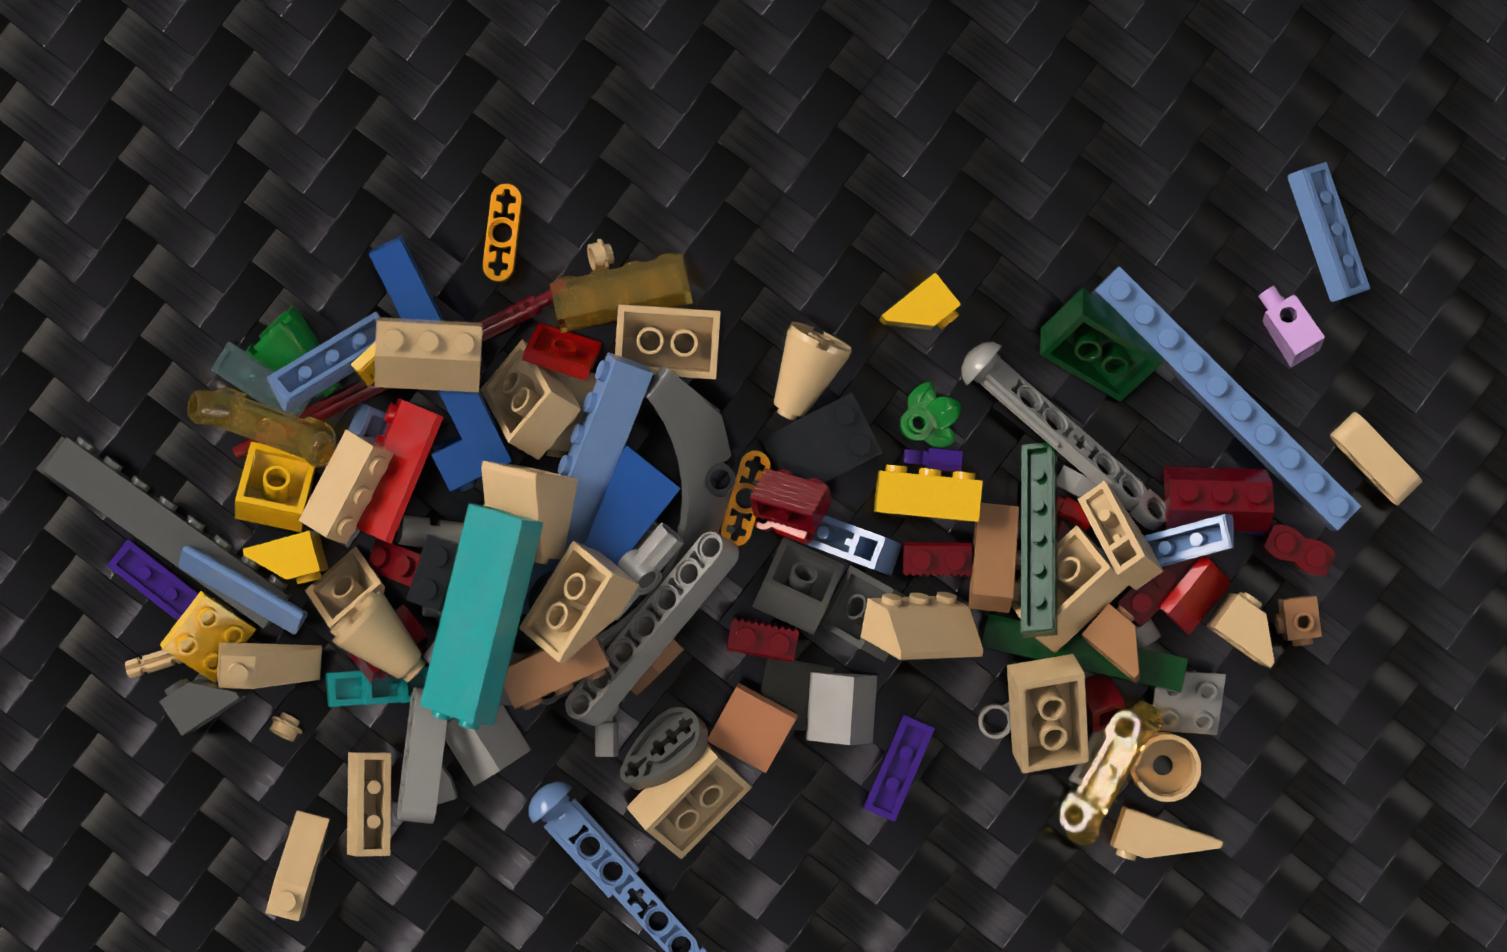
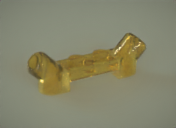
(233, 412)
(1125, 740)

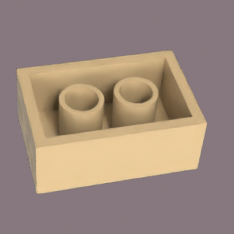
(1048, 713)

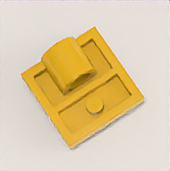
(200, 630)

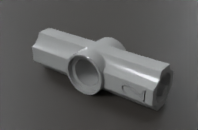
(648, 560)

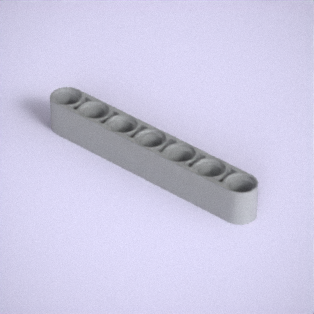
(666, 623)

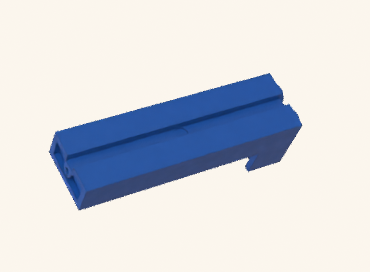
(479, 434)

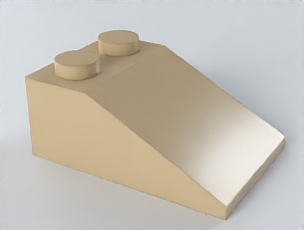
(529, 403)
(577, 602)

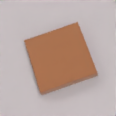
(752, 727)

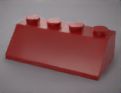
(409, 438)

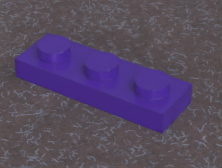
(153, 579)
(899, 768)

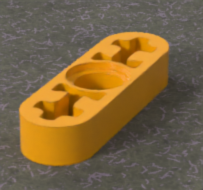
(513, 208)
(730, 520)

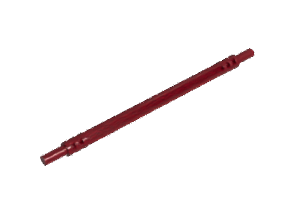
(360, 391)

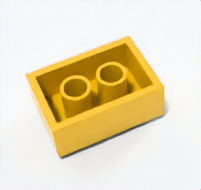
(928, 494)

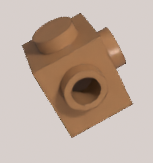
(1298, 620)

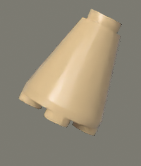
(379, 637)

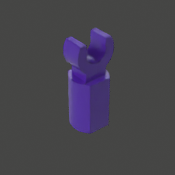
(935, 459)

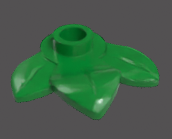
(934, 414)

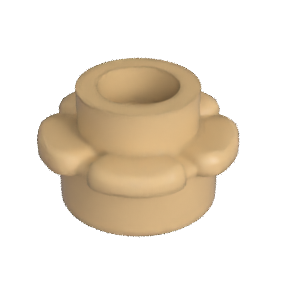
(600, 255)
(285, 726)

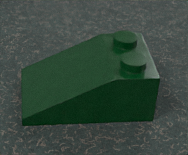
(1098, 346)

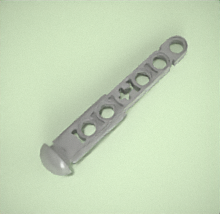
(1074, 444)

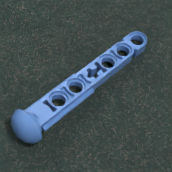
(564, 821)

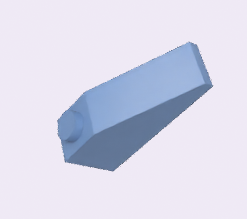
(856, 545)

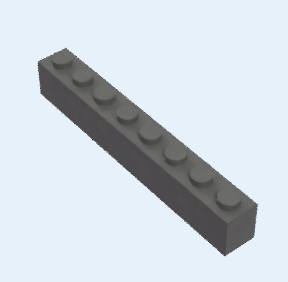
(147, 517)

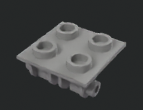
(1196, 707)

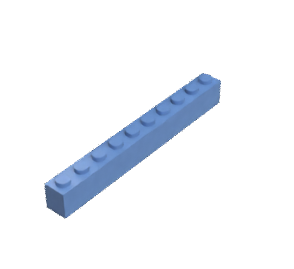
(1229, 402)

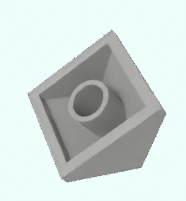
(841, 708)
(487, 749)

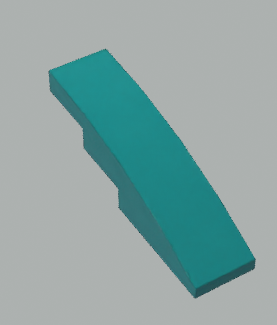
(354, 688)

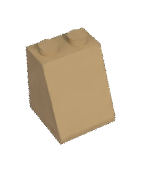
(536, 496)

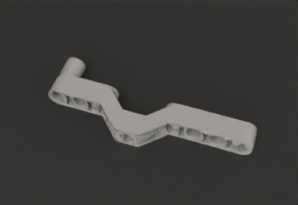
(424, 732)

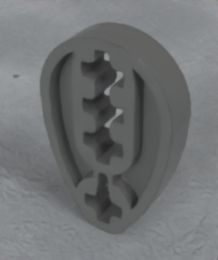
(647, 754)

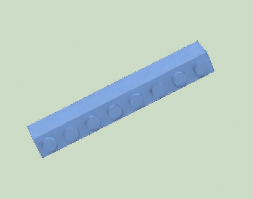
(598, 445)

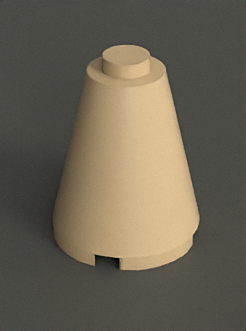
(807, 368)

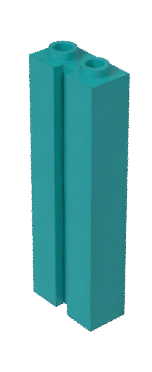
(481, 616)

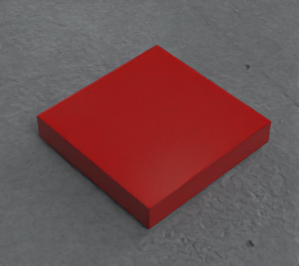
(562, 351)
(1195, 594)

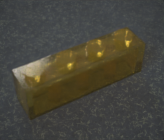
(596, 296)

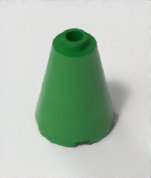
(284, 342)

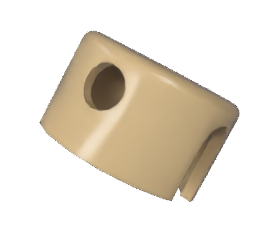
(1184, 771)

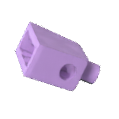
(1294, 339)

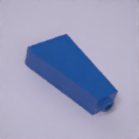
(630, 506)

